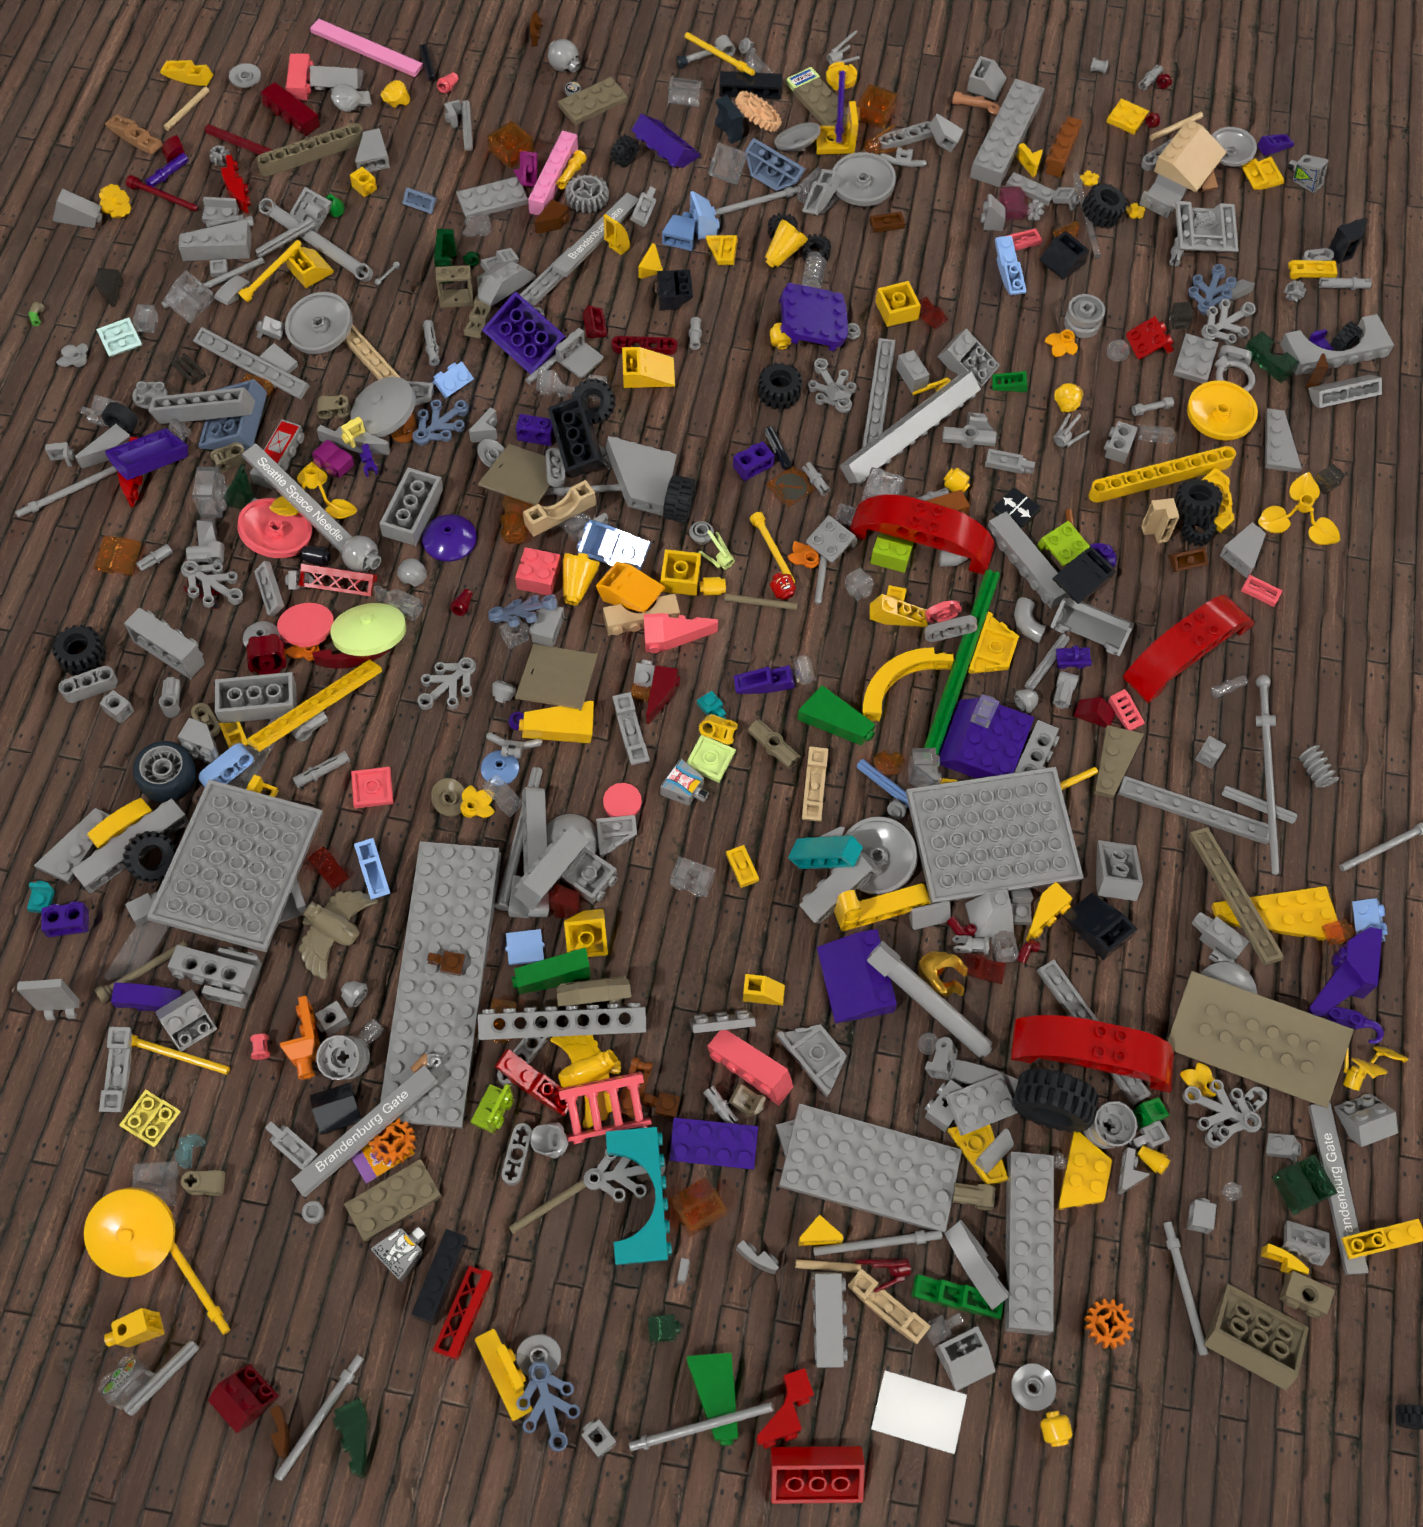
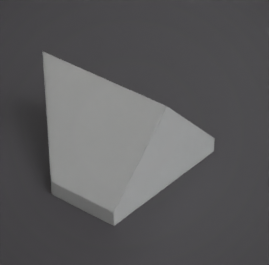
(980, 421)

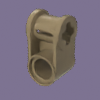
(331, 407)
(229, 456)
(208, 1182)

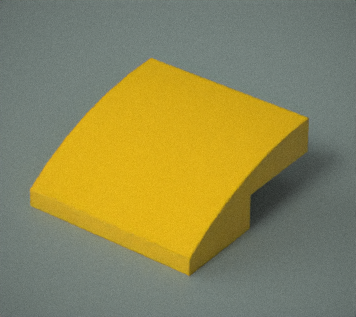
(1262, 173)

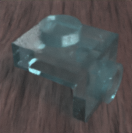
(183, 1154)

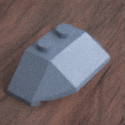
(772, 167)

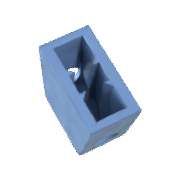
(679, 232)

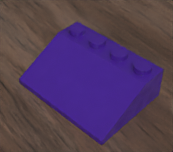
(524, 333)
(851, 981)

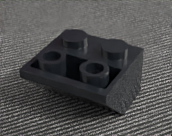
(1347, 240)
(1064, 255)
(674, 288)

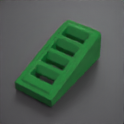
(1012, 387)

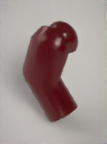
(959, 929)

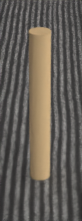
(828, 1266)

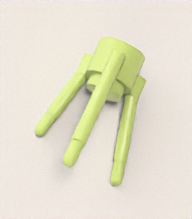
(724, 558)

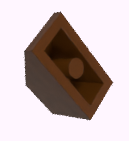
(552, 217)

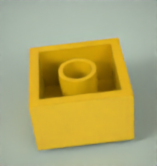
(897, 303)
(681, 572)

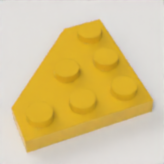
(1225, 515)

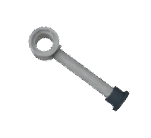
(722, 43)

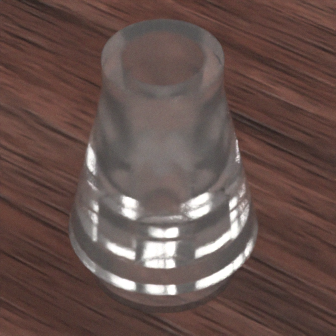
(371, 1031)

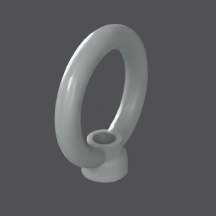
(1223, 364)

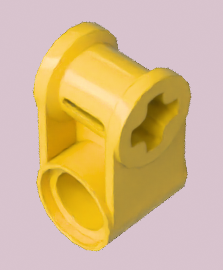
(721, 731)

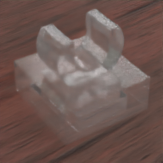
(179, 429)

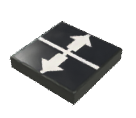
(1018, 506)

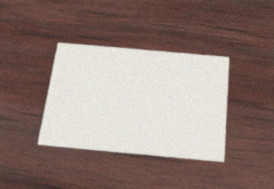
(919, 1412)

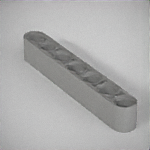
(534, 838)

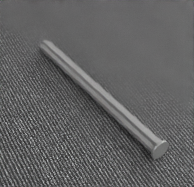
(516, 850)

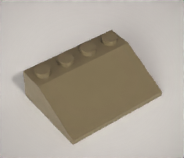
(1257, 1337)

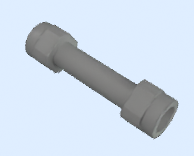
(1139, 409)

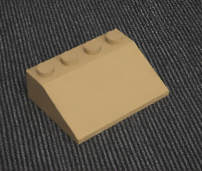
(1190, 156)

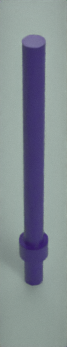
(839, 127)

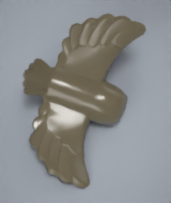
(330, 926)

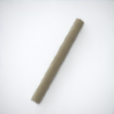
(760, 601)
(547, 1207)

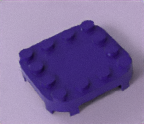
(814, 315)

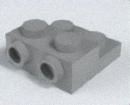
(590, 876)

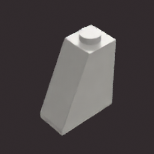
(372, 152)
(76, 210)
(1244, 549)

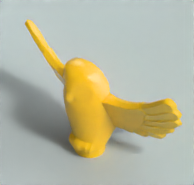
(587, 1066)

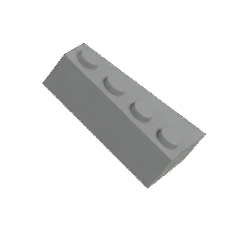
(217, 242)
(822, 901)

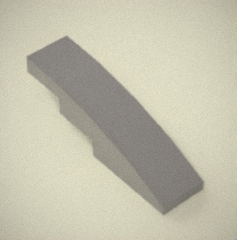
(375, 444)
(976, 1264)

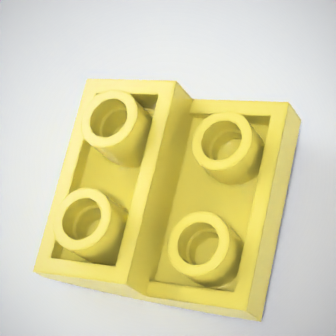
(150, 1118)

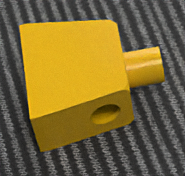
(135, 1328)

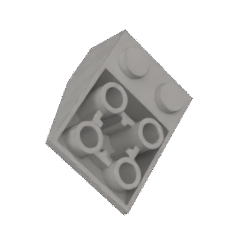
(967, 355)

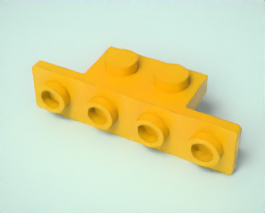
(503, 1372)

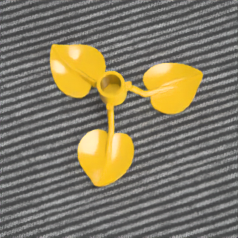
(312, 477)
(1304, 491)
(1356, 1074)

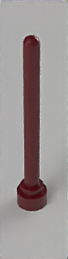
(134, 183)

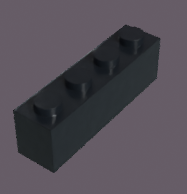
(762, 84)
(440, 1277)

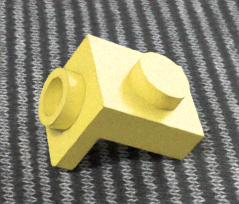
(351, 430)

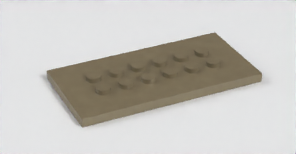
(1259, 1039)

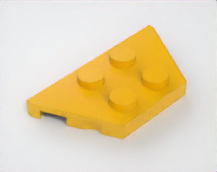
(994, 647)
(1085, 1174)

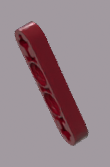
(644, 342)

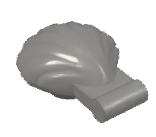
(348, 98)

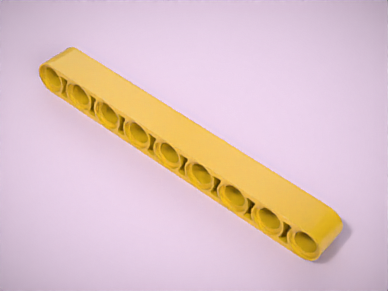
(1161, 474)

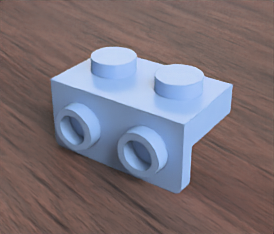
(453, 379)
(1369, 914)

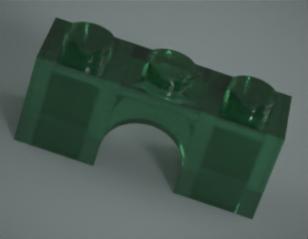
(1277, 366)

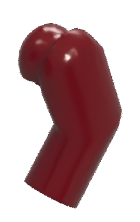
(1025, 950)

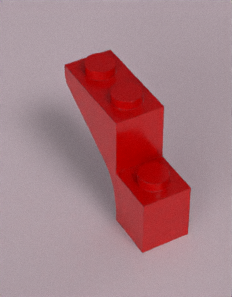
(786, 1422)

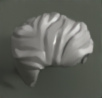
(549, 1140)

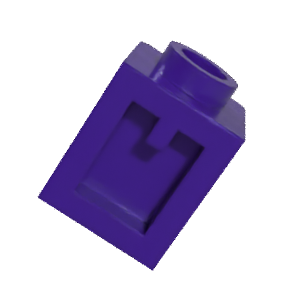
(1319, 340)

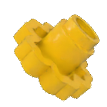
(114, 201)

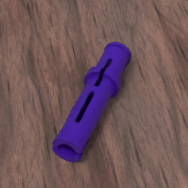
(161, 174)

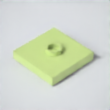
(710, 758)

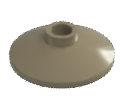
(453, 791)

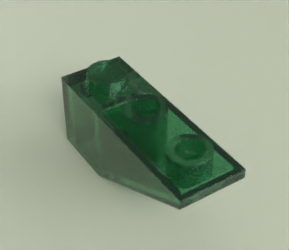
(239, 490)
(355, 1428)

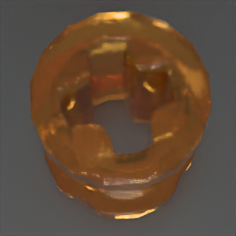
(640, 692)

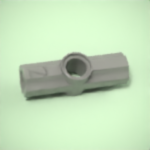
(969, 436)

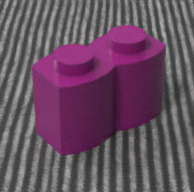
(333, 459)

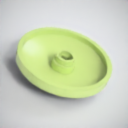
(368, 629)

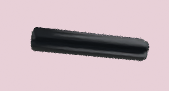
(427, 62)
(778, 448)

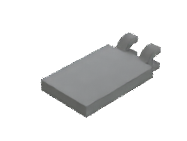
(50, 996)

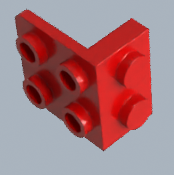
(1149, 338)

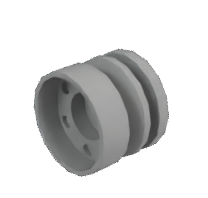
(331, 1057)
(1120, 1123)

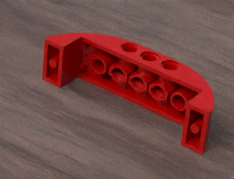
(925, 525)
(1185, 645)
(1095, 1047)

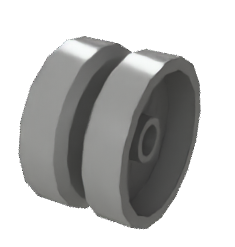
(1084, 315)

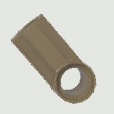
(980, 1196)

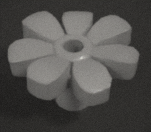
(1035, 210)

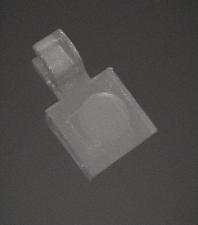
(941, 1329)

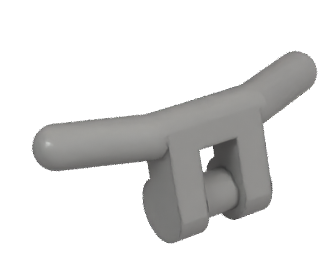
(898, 160)
(512, 747)

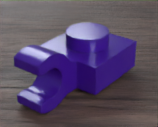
(366, 457)

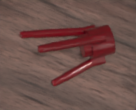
(897, 1268)

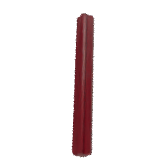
(236, 140)

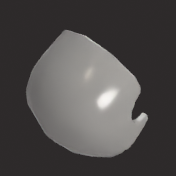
(411, 572)

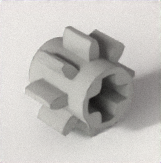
(218, 155)
(1295, 290)

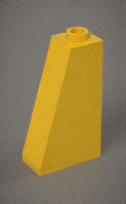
(559, 724)

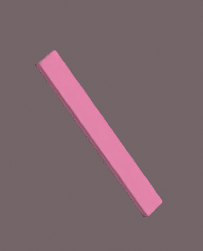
(366, 47)

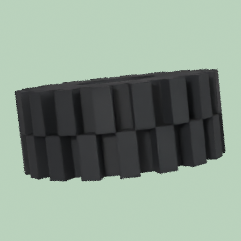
(606, 396)

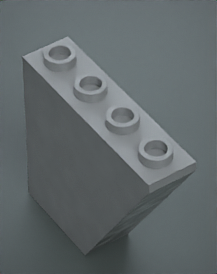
(641, 473)

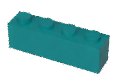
(825, 852)

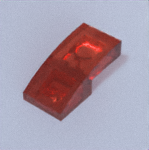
(930, 314)
(328, 868)
(984, 969)

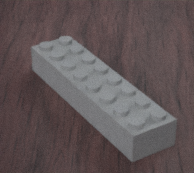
(1007, 133)
(1029, 1243)

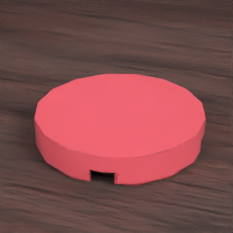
(943, 611)
(622, 800)

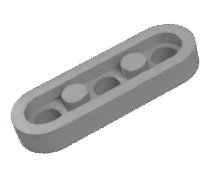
(554, 467)

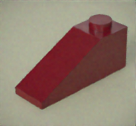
(662, 690)

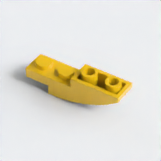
(1383, 1239)

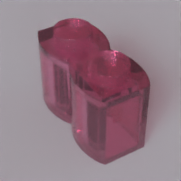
(1013, 200)

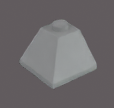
(991, 913)

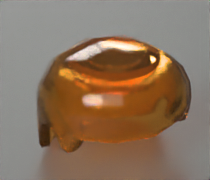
(888, 763)

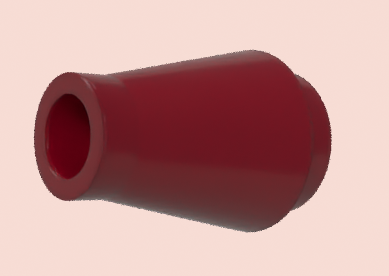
(461, 603)

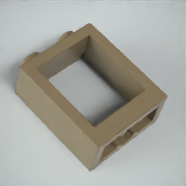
(448, 297)

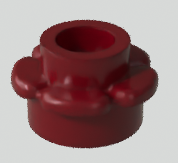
(1164, 84)
(1153, 120)

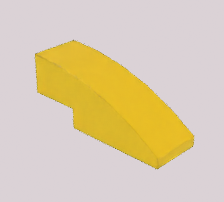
(187, 72)
(615, 235)
(118, 822)

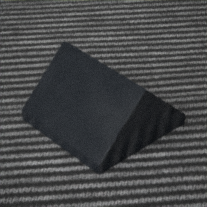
(335, 1108)

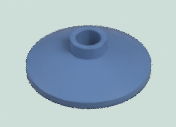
(506, 772)

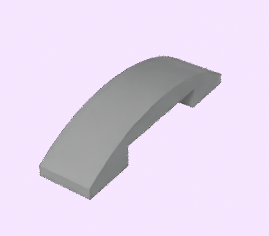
(630, 729)
(118, 1069)
(972, 1073)

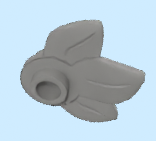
(73, 355)

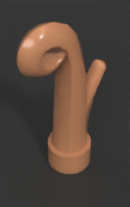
(959, 98)

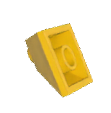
(588, 932)

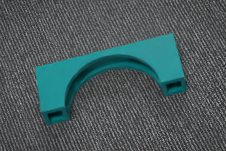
(650, 1242)

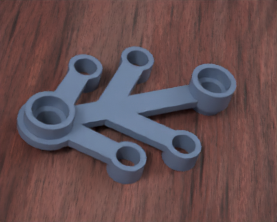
(1218, 272)
(425, 434)
(521, 609)
(547, 1401)

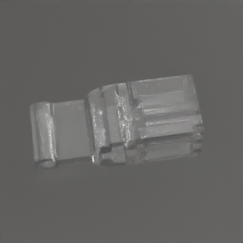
(401, 600)

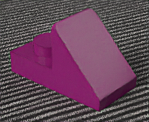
(528, 169)

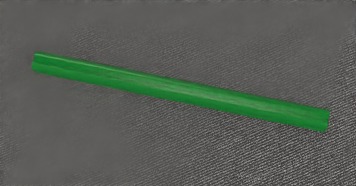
(961, 663)

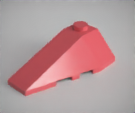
(668, 632)

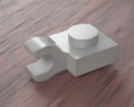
(1152, 1135)

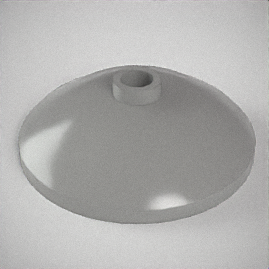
(797, 137)
(1238, 144)
(580, 823)
(1231, 974)

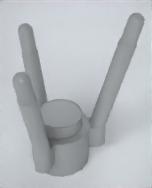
(836, 54)
(1063, 437)

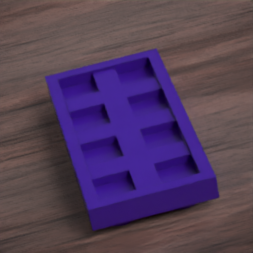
(713, 1143)

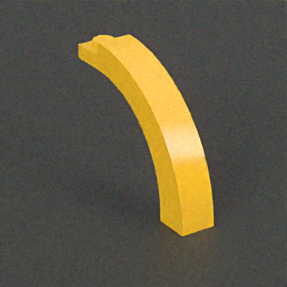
(897, 668)

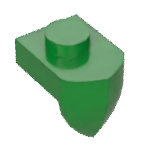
(337, 206)

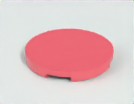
(305, 624)

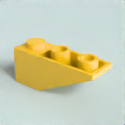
(896, 612)
(1050, 905)

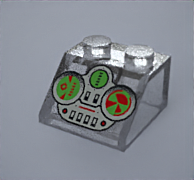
(125, 1381)

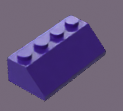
(664, 141)

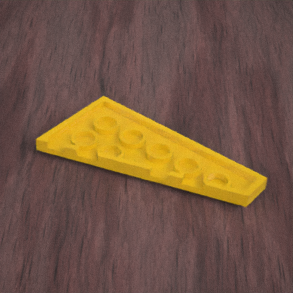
(1288, 913)

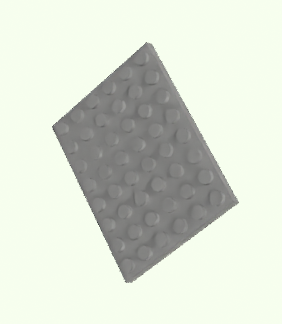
(993, 834)
(235, 866)

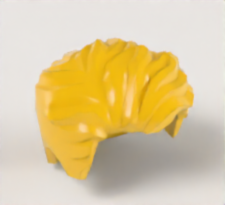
(395, 94)
(1068, 397)

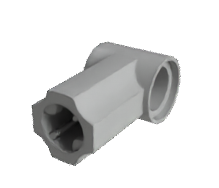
(210, 553)
(1065, 685)
(170, 696)
(305, 730)

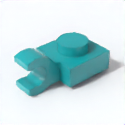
(711, 705)

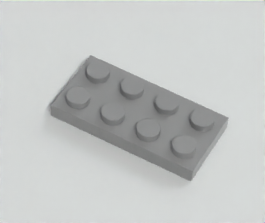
(492, 197)

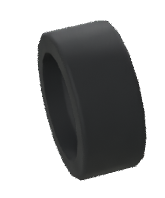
(121, 415)

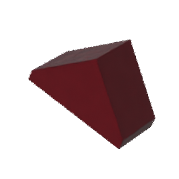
(1095, 711)

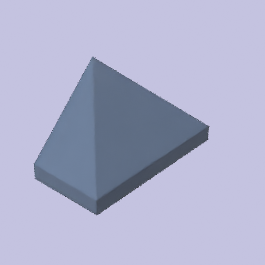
(419, 200)

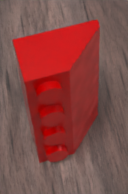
(817, 1474)

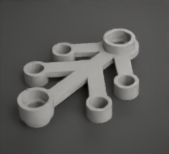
(1226, 323)
(820, 387)
(211, 581)
(448, 681)
(1224, 1110)
(619, 1174)

